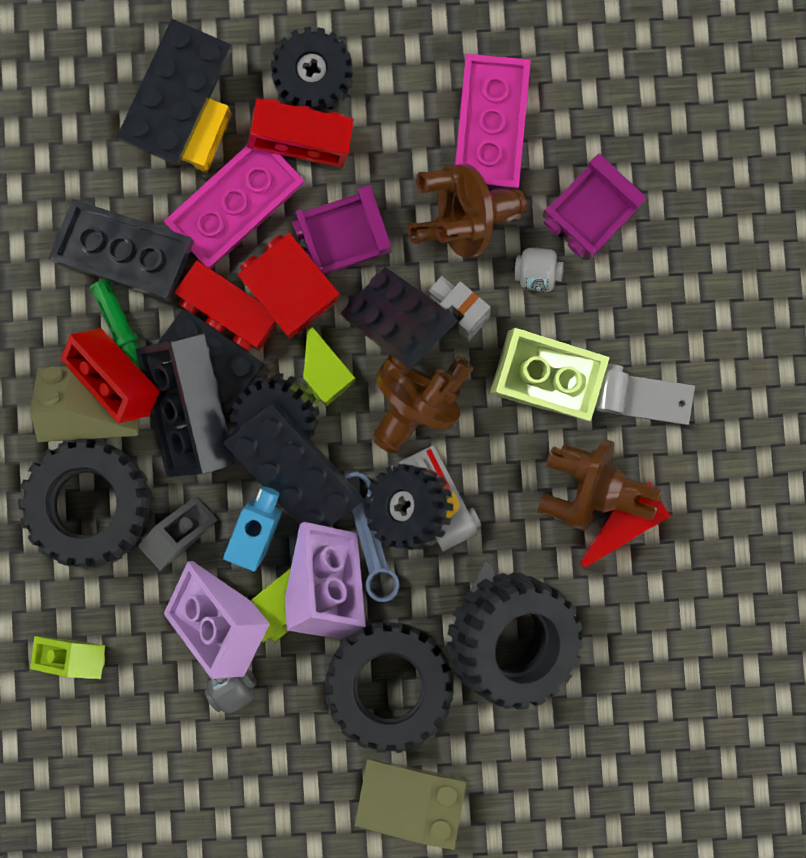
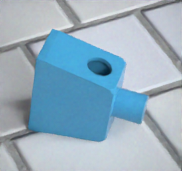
(252, 539)

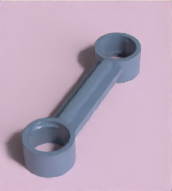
(370, 545)

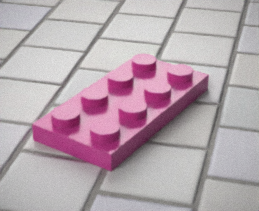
(493, 118)
(234, 203)

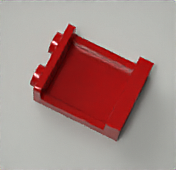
(288, 285)

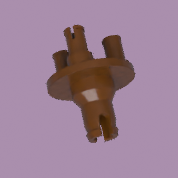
(465, 209)
(417, 400)
(599, 487)

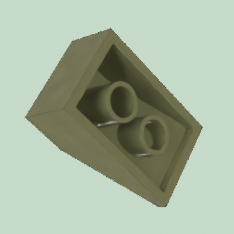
(68, 411)
(411, 803)

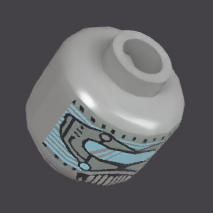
(538, 269)

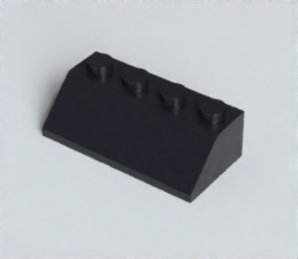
(188, 407)

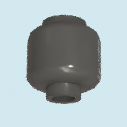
(231, 693)

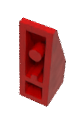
(619, 529)

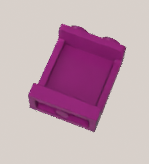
(593, 207)
(343, 232)

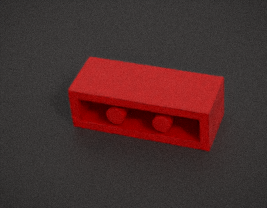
(300, 132)
(225, 307)
(109, 375)

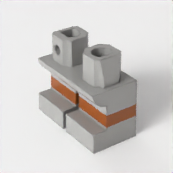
(463, 304)

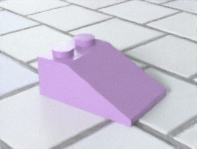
(325, 583)
(215, 622)

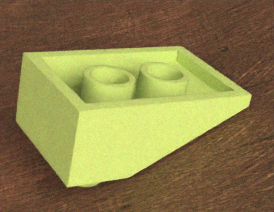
(549, 374)

